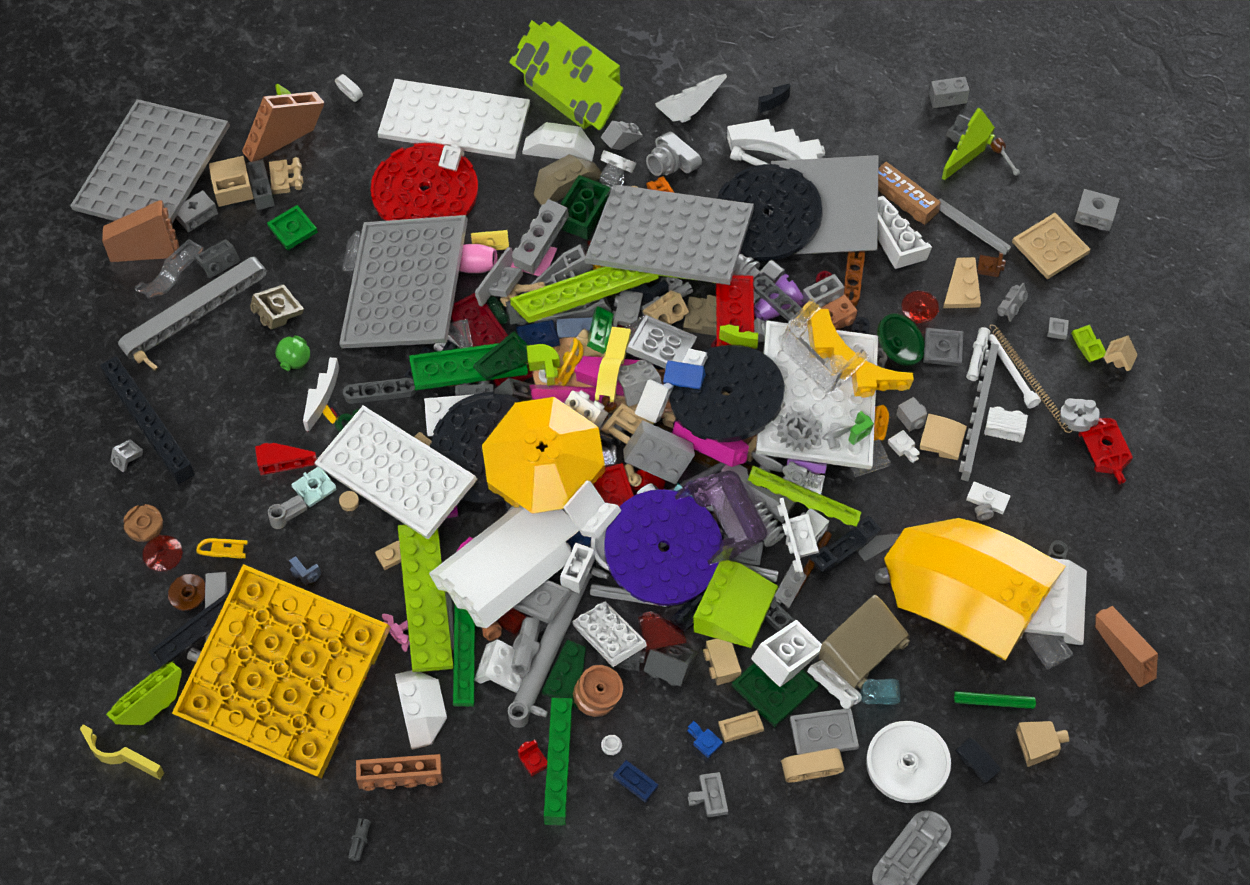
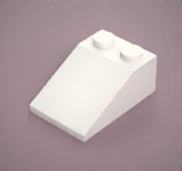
(786, 652)

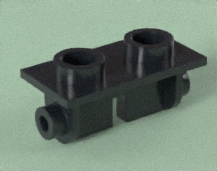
(684, 617)

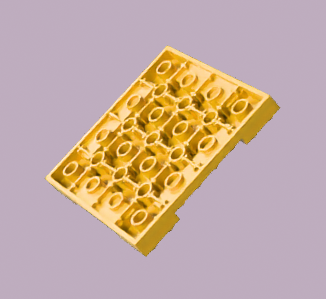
(281, 670)

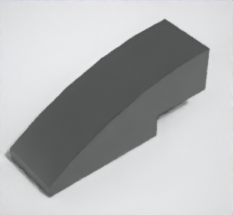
(260, 184)

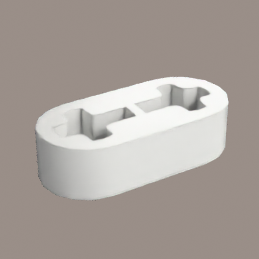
(349, 87)

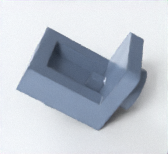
(299, 571)

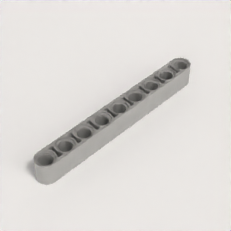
(192, 307)

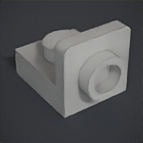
(124, 454)

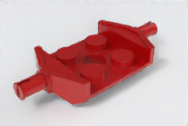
(1108, 458)

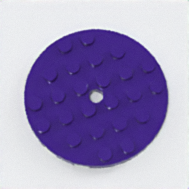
(647, 571)

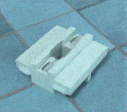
(312, 496)

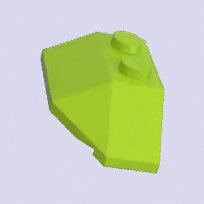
(147, 697)

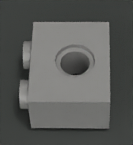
(1096, 210)

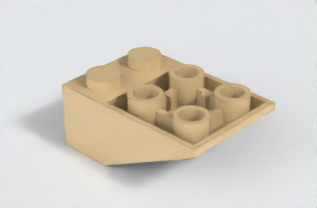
(230, 181)

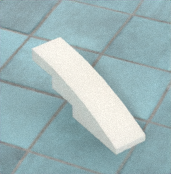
(319, 397)

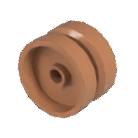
(598, 690)

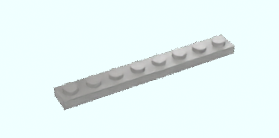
(976, 418)

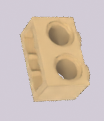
(664, 308)

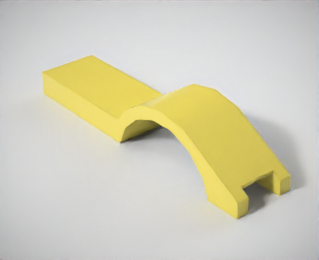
(611, 363)
(121, 756)

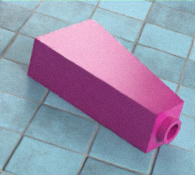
(588, 370)
(560, 392)
(726, 452)

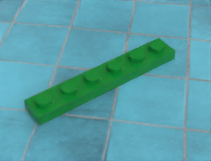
(463, 658)

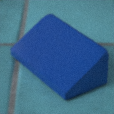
(684, 374)

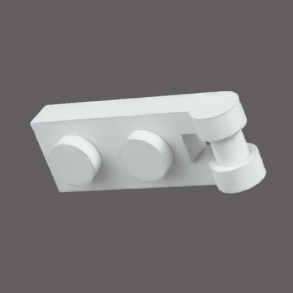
(835, 684)

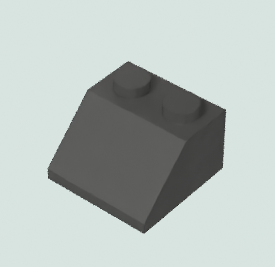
(670, 663)

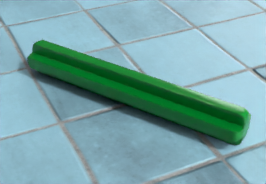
(994, 699)

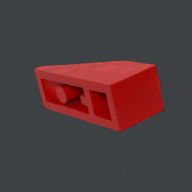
(279, 458)

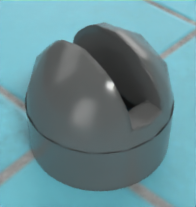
(882, 576)

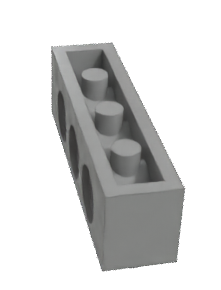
(530, 260)

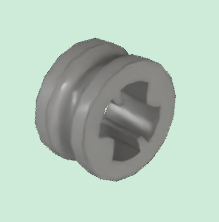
(984, 512)

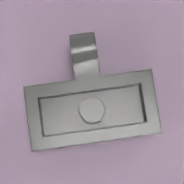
(711, 794)

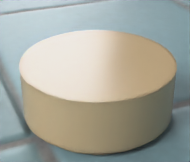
(349, 501)

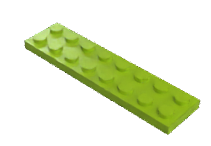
(577, 291)
(424, 602)

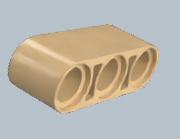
(812, 765)

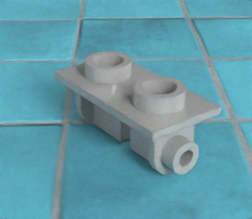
(1017, 296)
(789, 587)

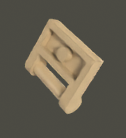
(625, 418)

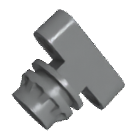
(672, 154)
(749, 267)

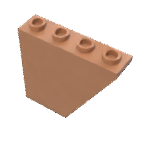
(281, 121)
(141, 235)

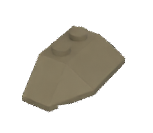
(558, 177)

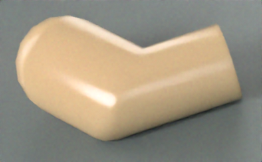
(634, 479)

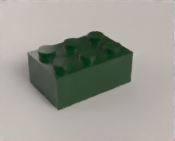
(585, 206)

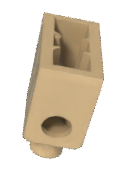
(1040, 741)

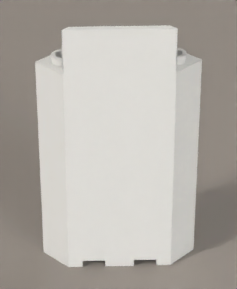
(506, 562)

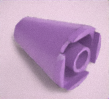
(765, 311)

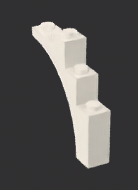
(762, 137)

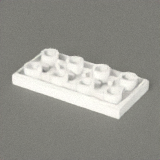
(609, 633)

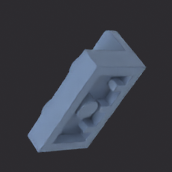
(572, 326)

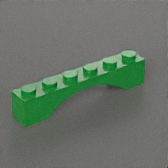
(558, 761)

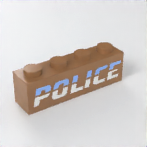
(907, 194)

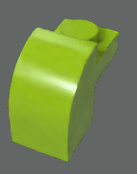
(544, 357)

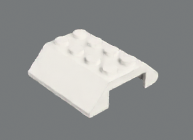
(1064, 606)

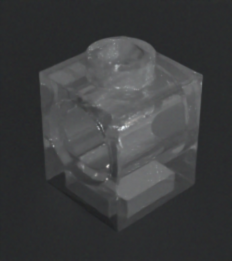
(612, 176)

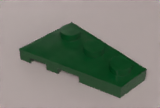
(504, 357)
(566, 672)

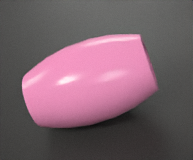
(477, 258)

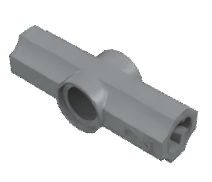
(526, 646)

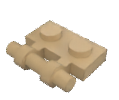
(280, 176)

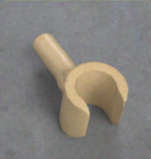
(140, 356)

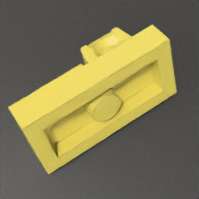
(495, 239)

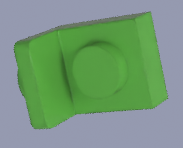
(861, 428)

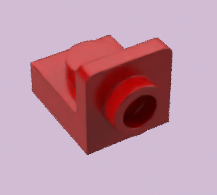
(532, 757)

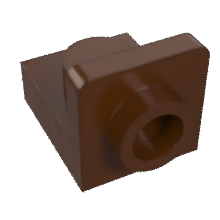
(990, 265)

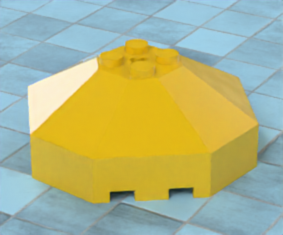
(539, 478)

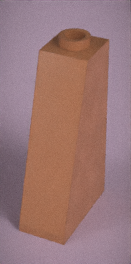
(1128, 646)

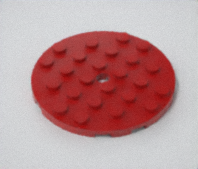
(399, 179)

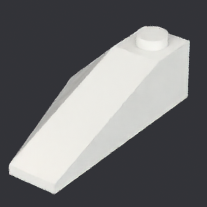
(691, 100)

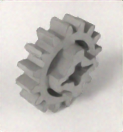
(796, 432)

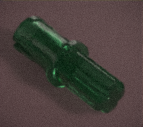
(497, 309)

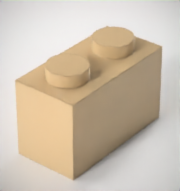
(722, 660)

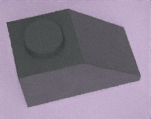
(516, 389)

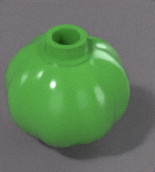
(292, 353)

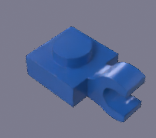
(705, 741)

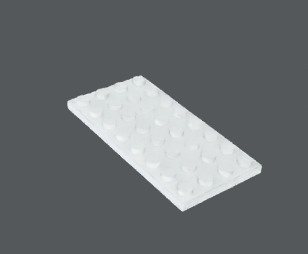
(454, 116)
(396, 471)

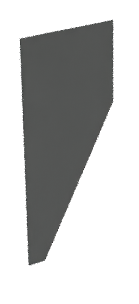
(877, 545)

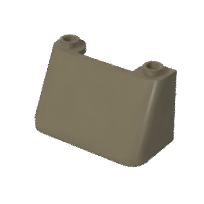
(863, 642)

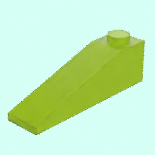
(971, 144)

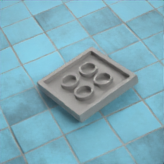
(660, 342)

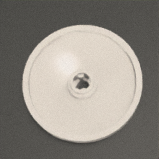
(913, 745)

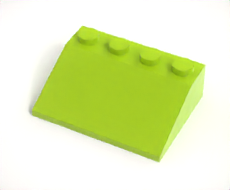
(734, 604)

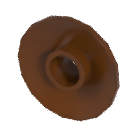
(182, 587)

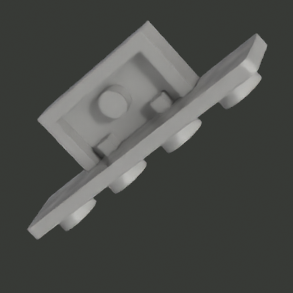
(500, 279)
(627, 308)

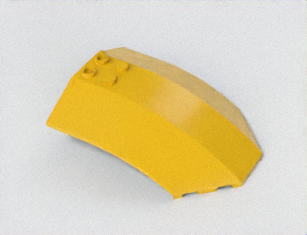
(971, 580)

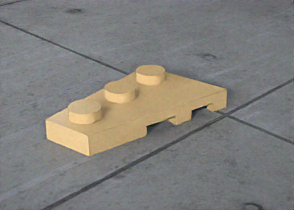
(964, 285)

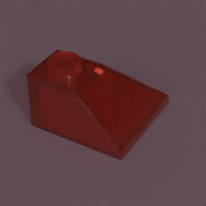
(659, 631)

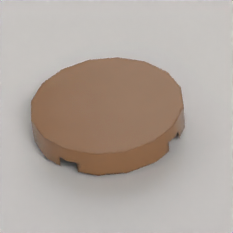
(143, 523)

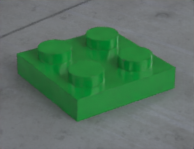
(292, 227)

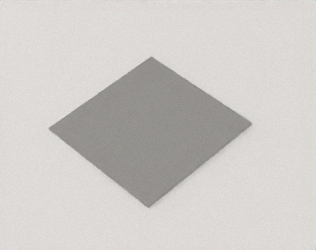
(848, 202)

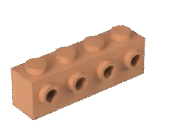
(841, 312)
(399, 772)

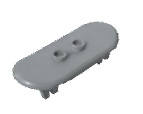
(913, 850)

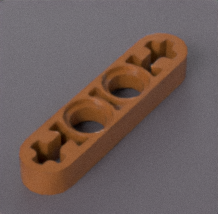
(854, 275)

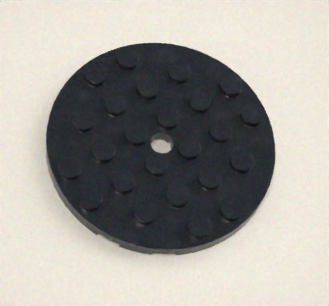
(794, 207)
(754, 399)
(464, 431)

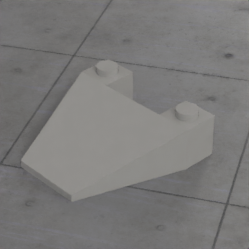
(567, 266)

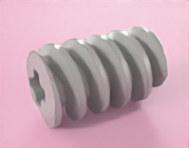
(773, 533)

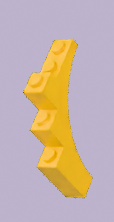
(866, 378)

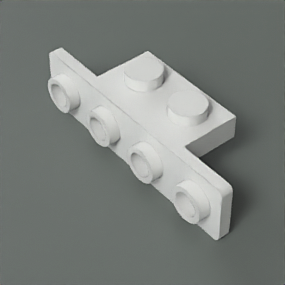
(801, 536)

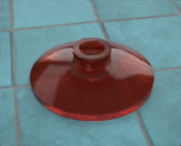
(923, 301)
(162, 560)

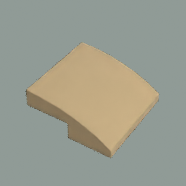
(943, 436)

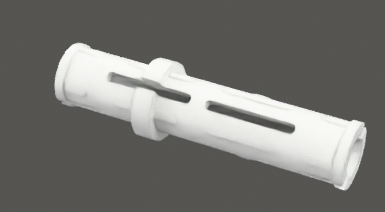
(980, 347)

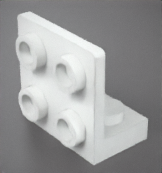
(590, 511)
(496, 666)

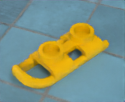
(571, 359)
(219, 550)

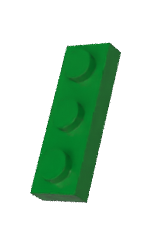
(600, 330)

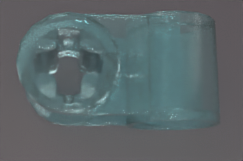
(881, 691)

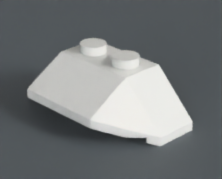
(558, 141)
(421, 707)

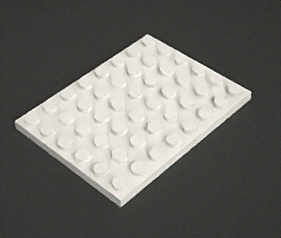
(829, 410)

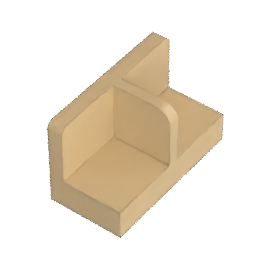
(1121, 353)

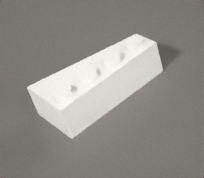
(898, 238)

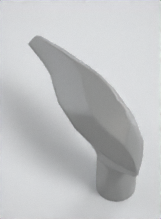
(835, 434)

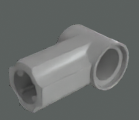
(286, 511)

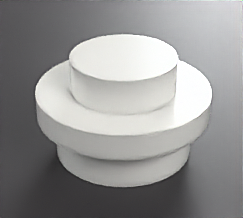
(611, 745)

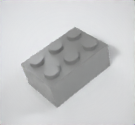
(658, 452)

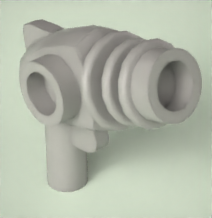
(799, 474)

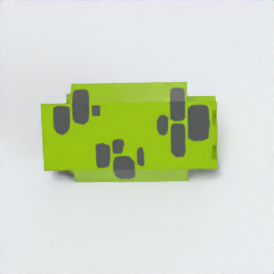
(569, 73)

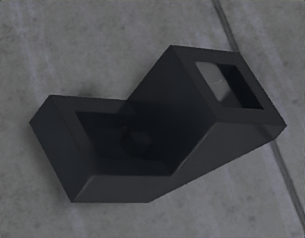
(649, 293)

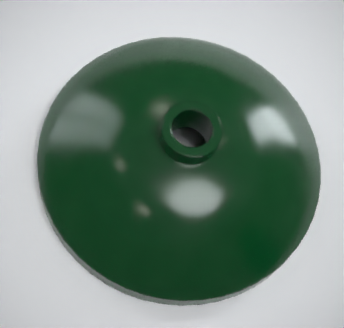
(901, 339)

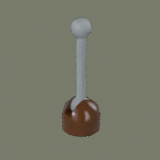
(999, 146)

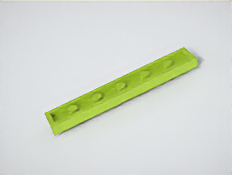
(805, 496)

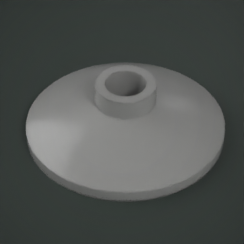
(767, 463)

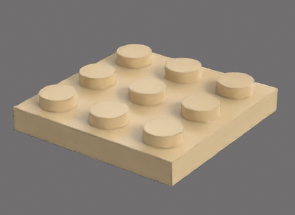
(1051, 245)

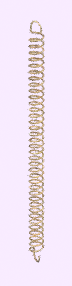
(1019, 361)

